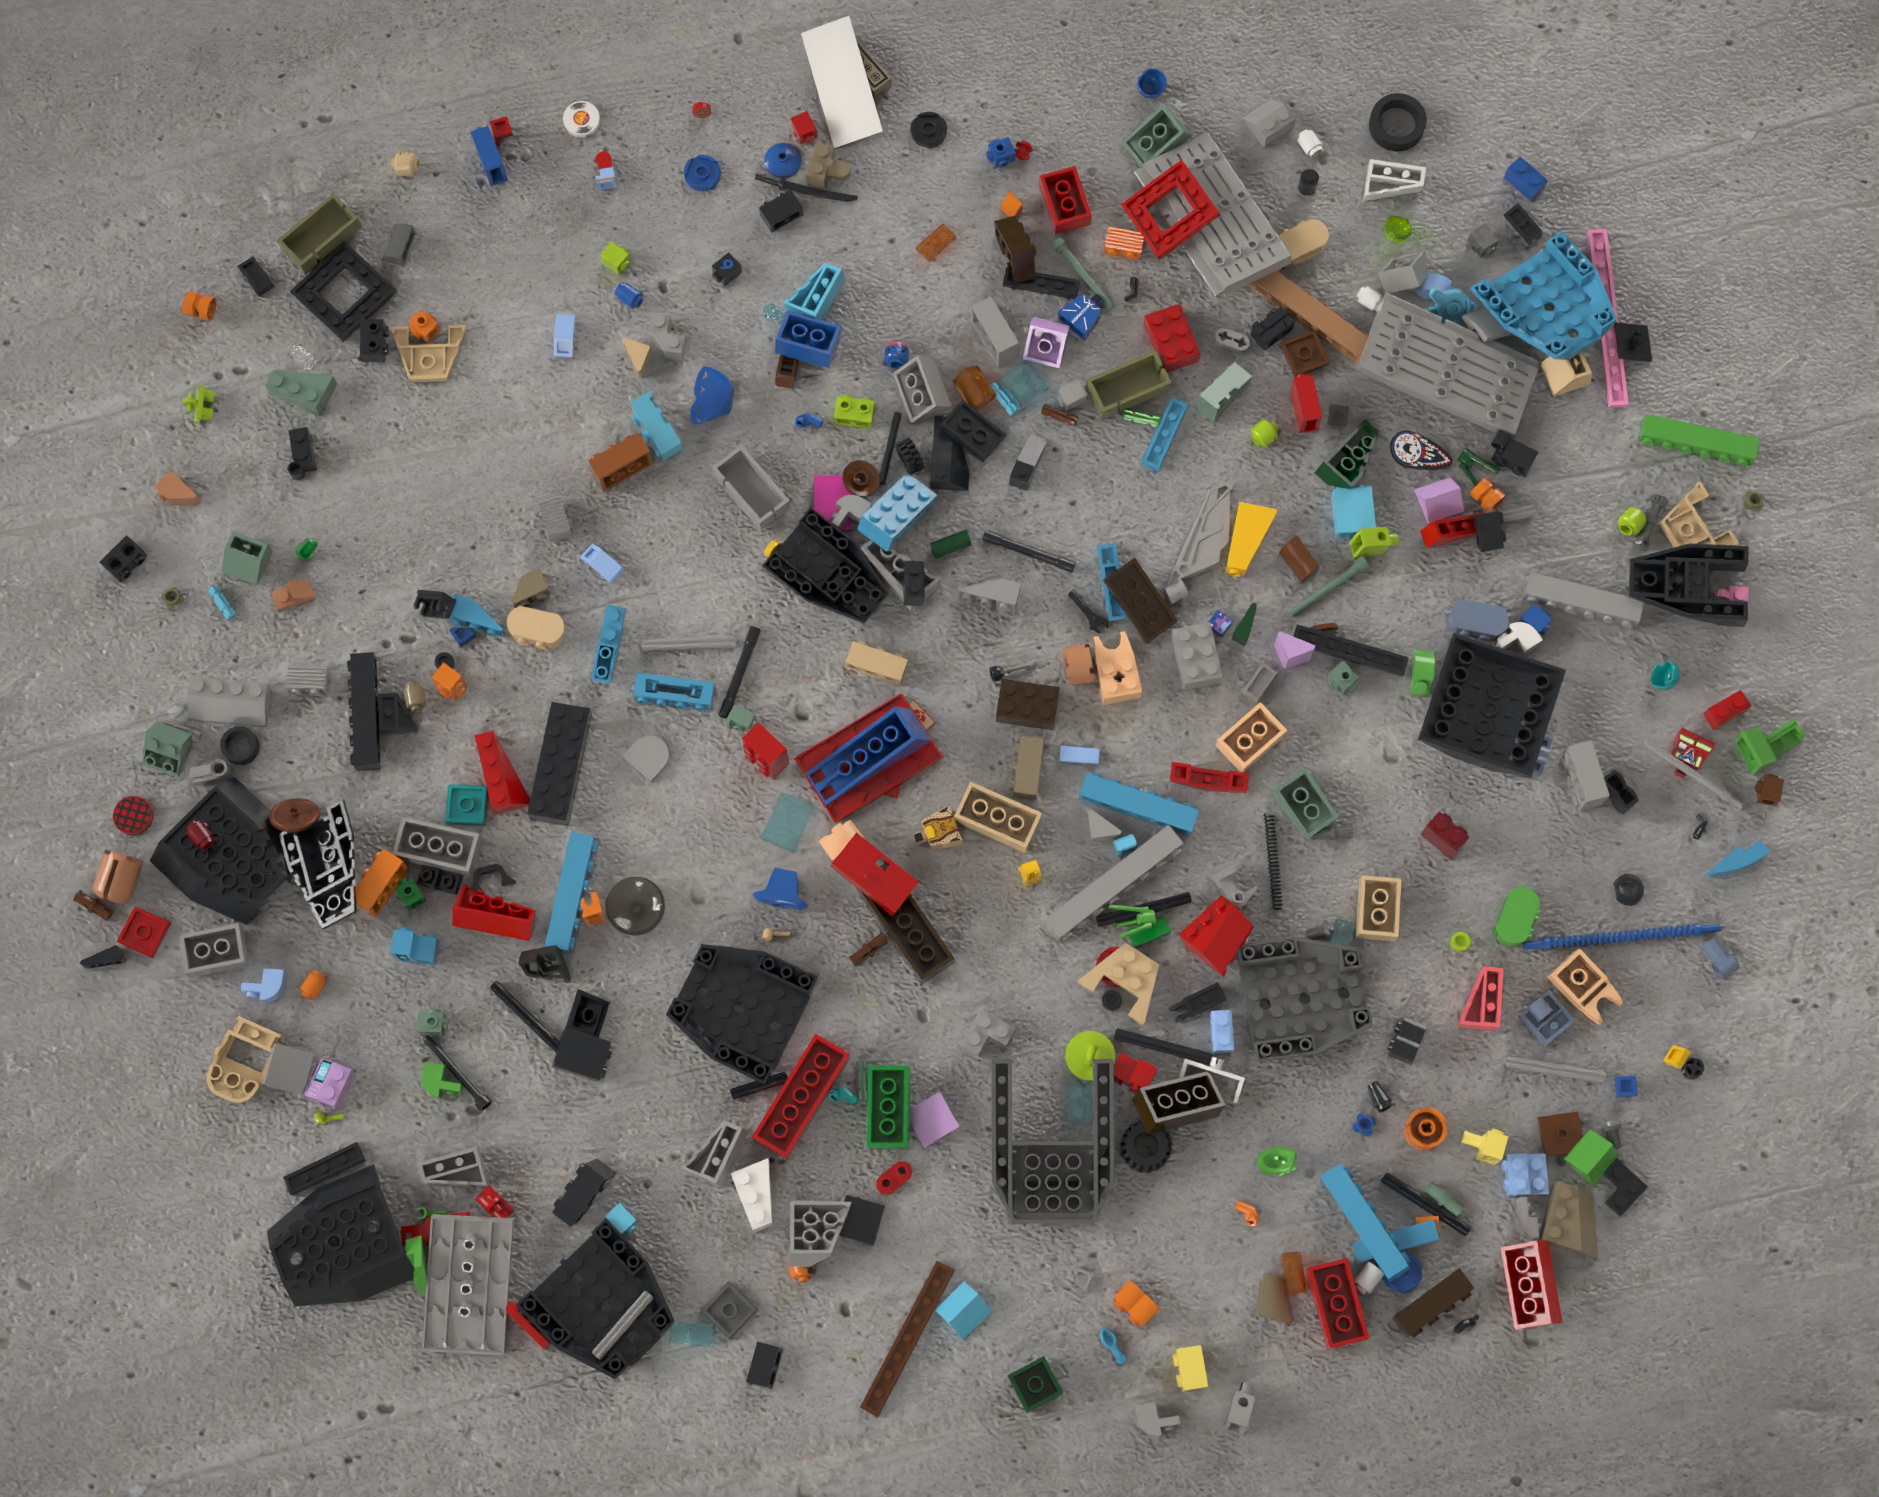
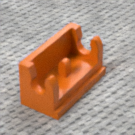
(594, 912)

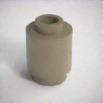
(414, 697)

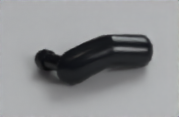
(1133, 286)
(1699, 830)
(1465, 1323)

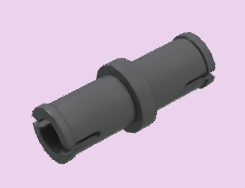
(1334, 832)

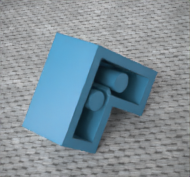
(412, 948)

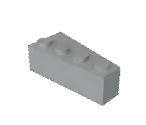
(890, 570)

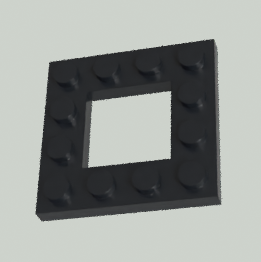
(343, 258)

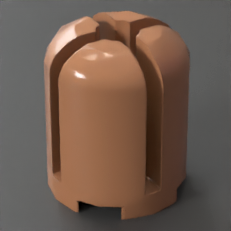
(117, 877)

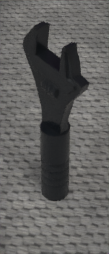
(1094, 619)

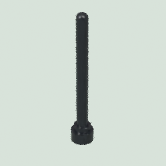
(482, 1101)

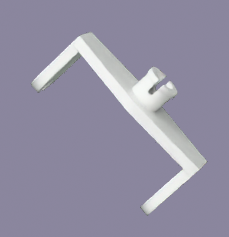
(1216, 1068)

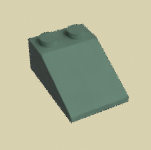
(1156, 136)
(1304, 803)

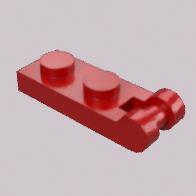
(527, 1325)

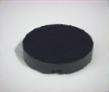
(928, 129)

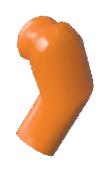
(1249, 1211)

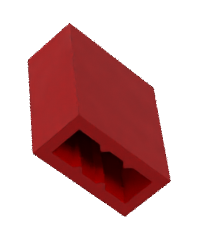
(1305, 403)

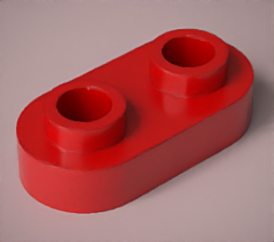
(896, 1180)

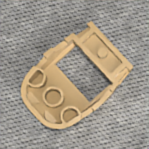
(231, 1079)

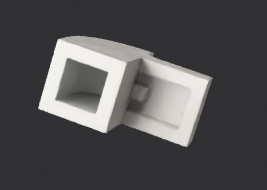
(1522, 635)

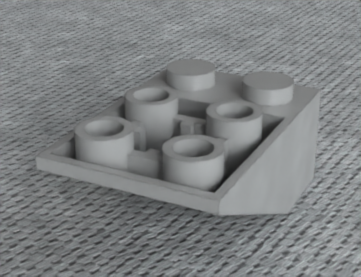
(995, 596)

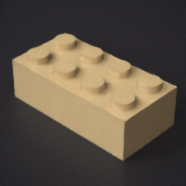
(998, 817)

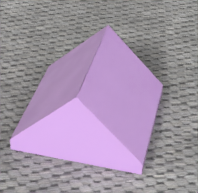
(1440, 500)
(1292, 650)

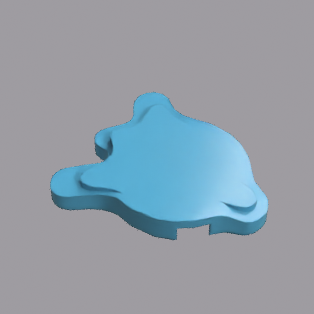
(1451, 304)

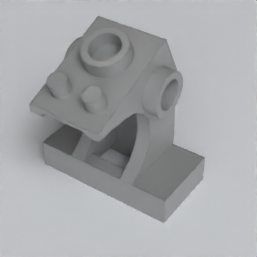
(1224, 882)

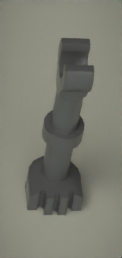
(1659, 502)

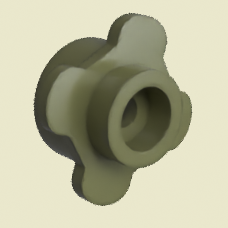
(1758, 497)
(173, 592)

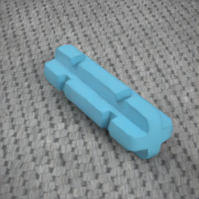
(1004, 399)
(222, 602)

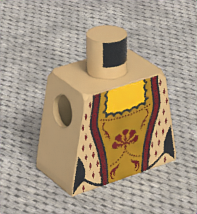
(939, 830)

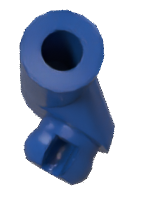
(808, 419)

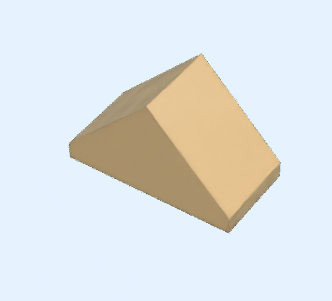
(638, 354)

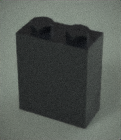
(582, 1055)

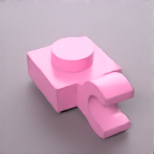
(1733, 593)

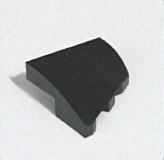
(544, 963)

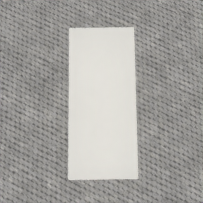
(841, 82)

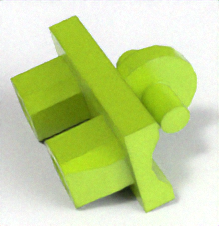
(201, 412)

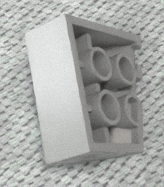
(814, 1230)

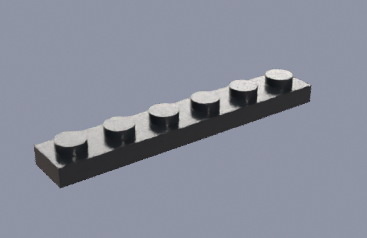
(1353, 651)

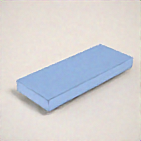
(1079, 755)

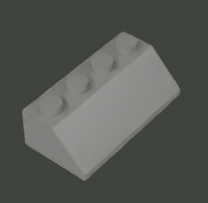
(228, 701)

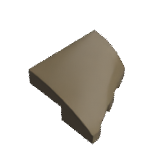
(1273, 1300)

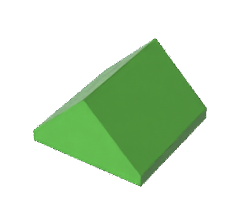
(1755, 750)
(1591, 1157)

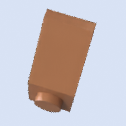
(175, 491)

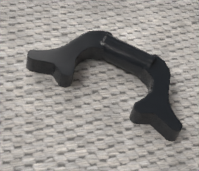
(490, 869)

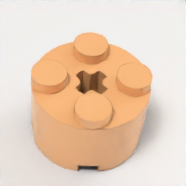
(841, 835)

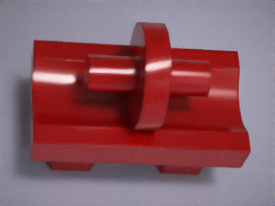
(494, 1203)

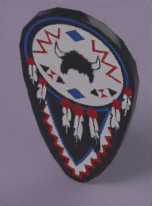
(1418, 452)

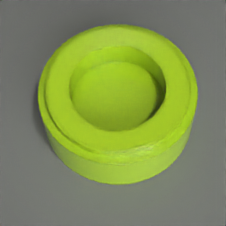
(1460, 941)

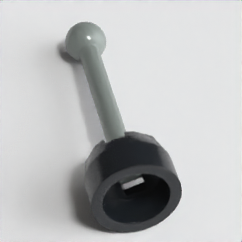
(997, 672)

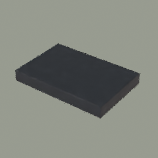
(972, 431)

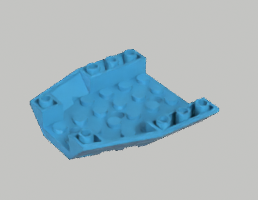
(1559, 279)

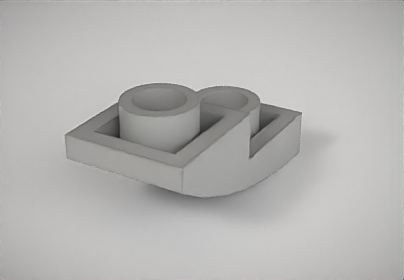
(1530, 1224)

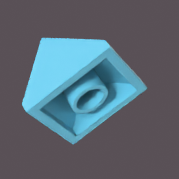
(963, 1310)

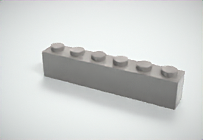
(1582, 600)

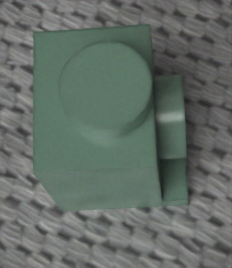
(741, 719)

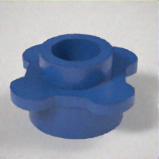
(1358, 1127)

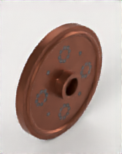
(294, 815)

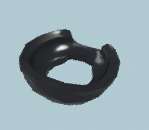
(1629, 900)

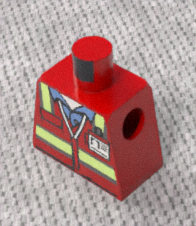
(1690, 750)

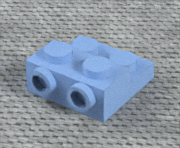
(1525, 1175)

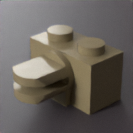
(825, 166)

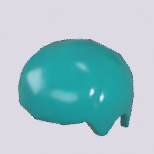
(1665, 675)

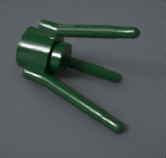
(1469, 458)

